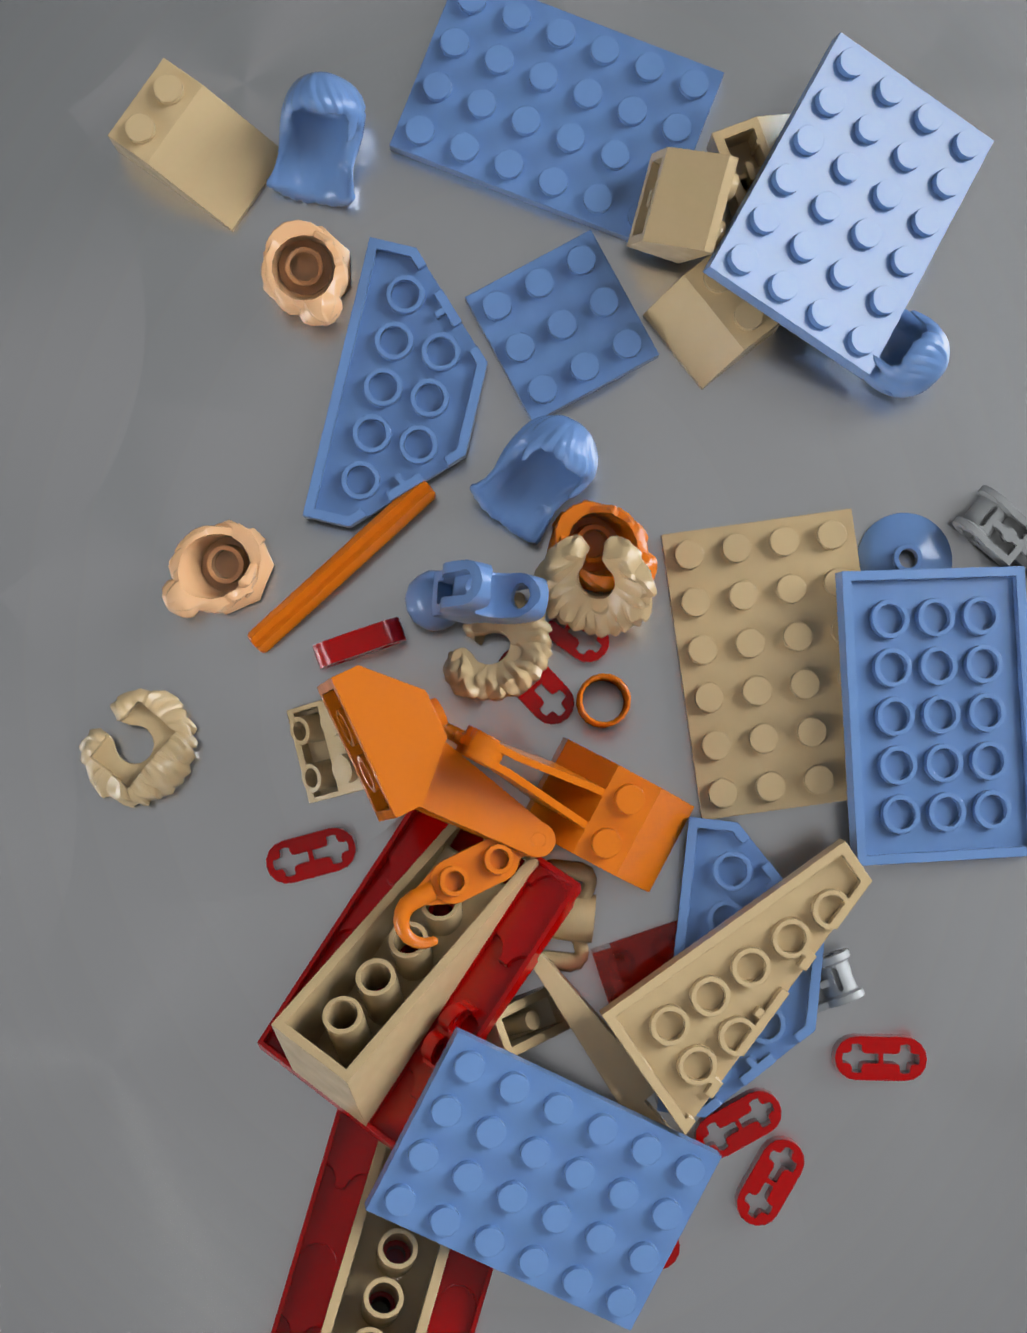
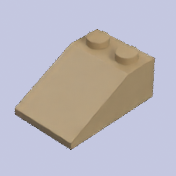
(195, 144)

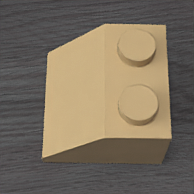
(707, 325)

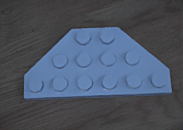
(399, 392)
(720, 878)

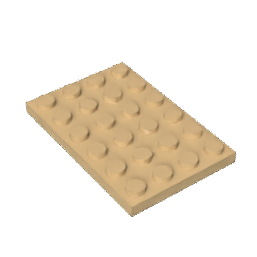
(762, 659)

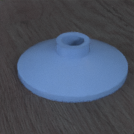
(904, 531)

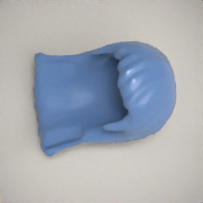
(319, 140)
(912, 357)
(537, 474)

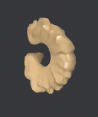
(598, 611)
(514, 673)
(166, 766)

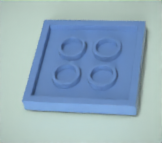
(562, 326)

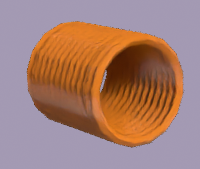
(621, 686)

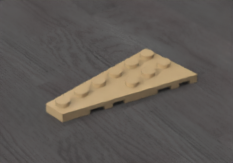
(719, 993)

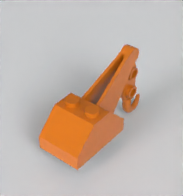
(407, 765)
(590, 804)

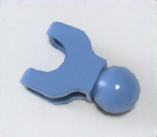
(473, 594)

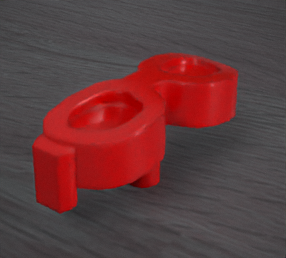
(438, 1038)

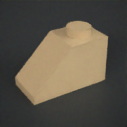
(528, 1022)

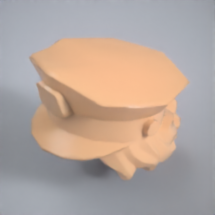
(306, 271)
(217, 570)

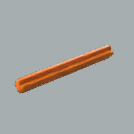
(340, 567)

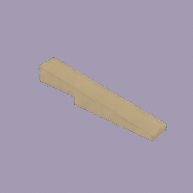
(599, 1042)

